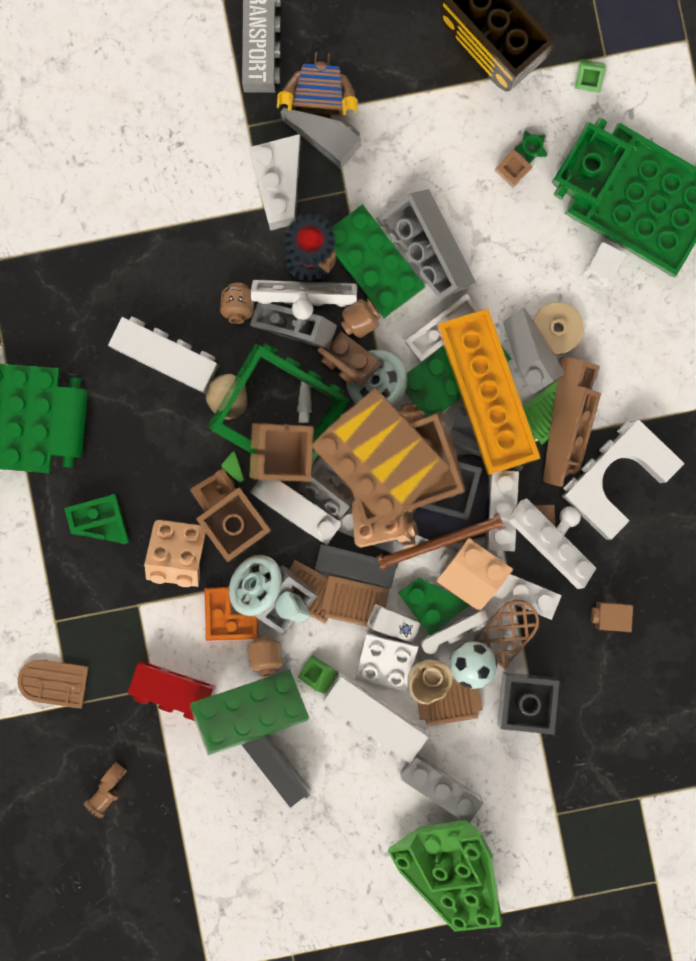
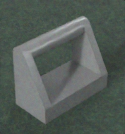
(288, 580)

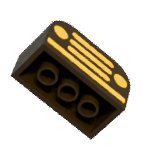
(498, 37)

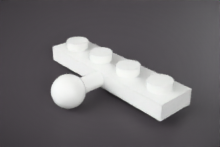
(303, 294)
(552, 542)

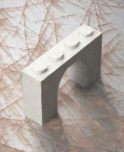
(634, 443)

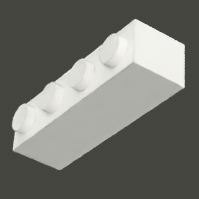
(163, 354)
(374, 718)

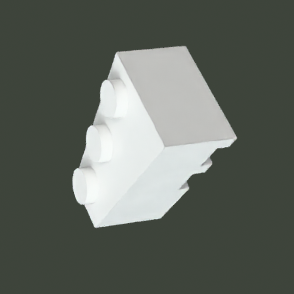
(277, 176)

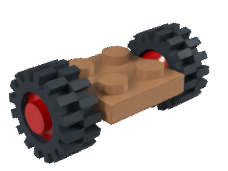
(309, 248)

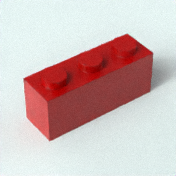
(167, 689)

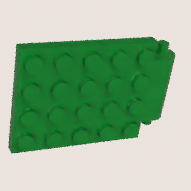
(631, 194)
(39, 418)

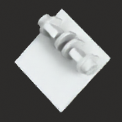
(386, 662)

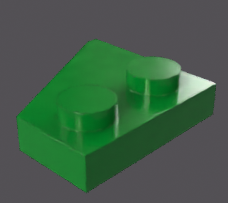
(98, 519)
(431, 604)

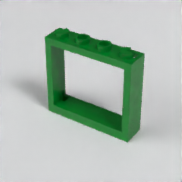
(292, 367)

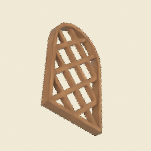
(527, 637)

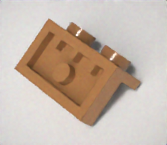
(349, 358)

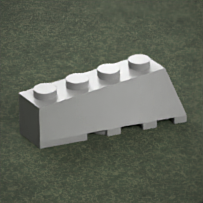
(428, 243)

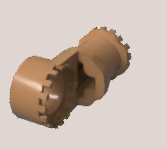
(105, 793)

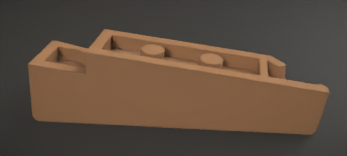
(571, 419)

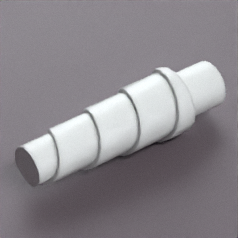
(304, 403)

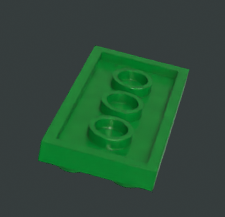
(374, 262)
(433, 384)
(249, 712)

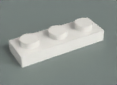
(428, 338)

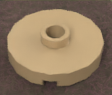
(569, 320)

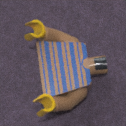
(319, 89)

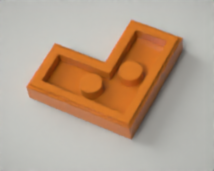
(221, 622)

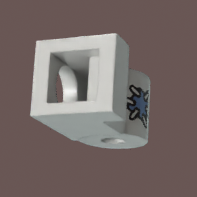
(393, 623)

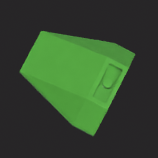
(452, 872)

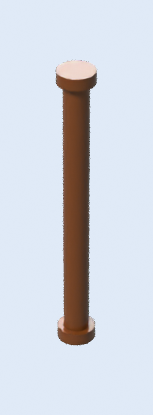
(439, 542)

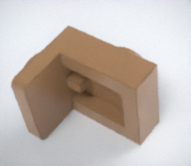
(213, 489)

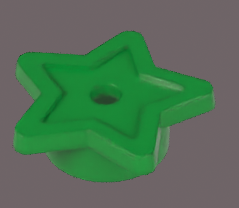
(536, 141)

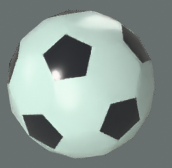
(473, 665)

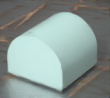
(291, 607)

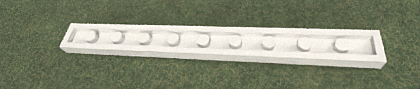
(512, 589)

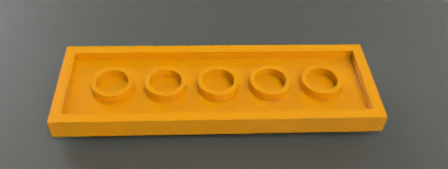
(488, 391)

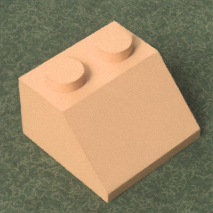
(474, 574)

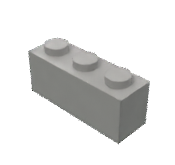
(441, 788)

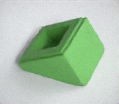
(590, 75)
(233, 467)
(318, 675)

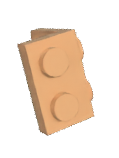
(402, 529)
(175, 553)

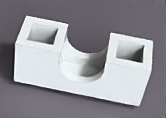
(502, 500)

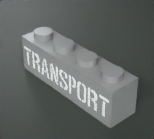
(260, 45)

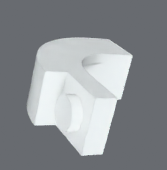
(297, 509)

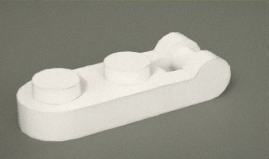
(454, 631)

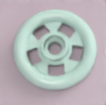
(396, 389)
(255, 585)

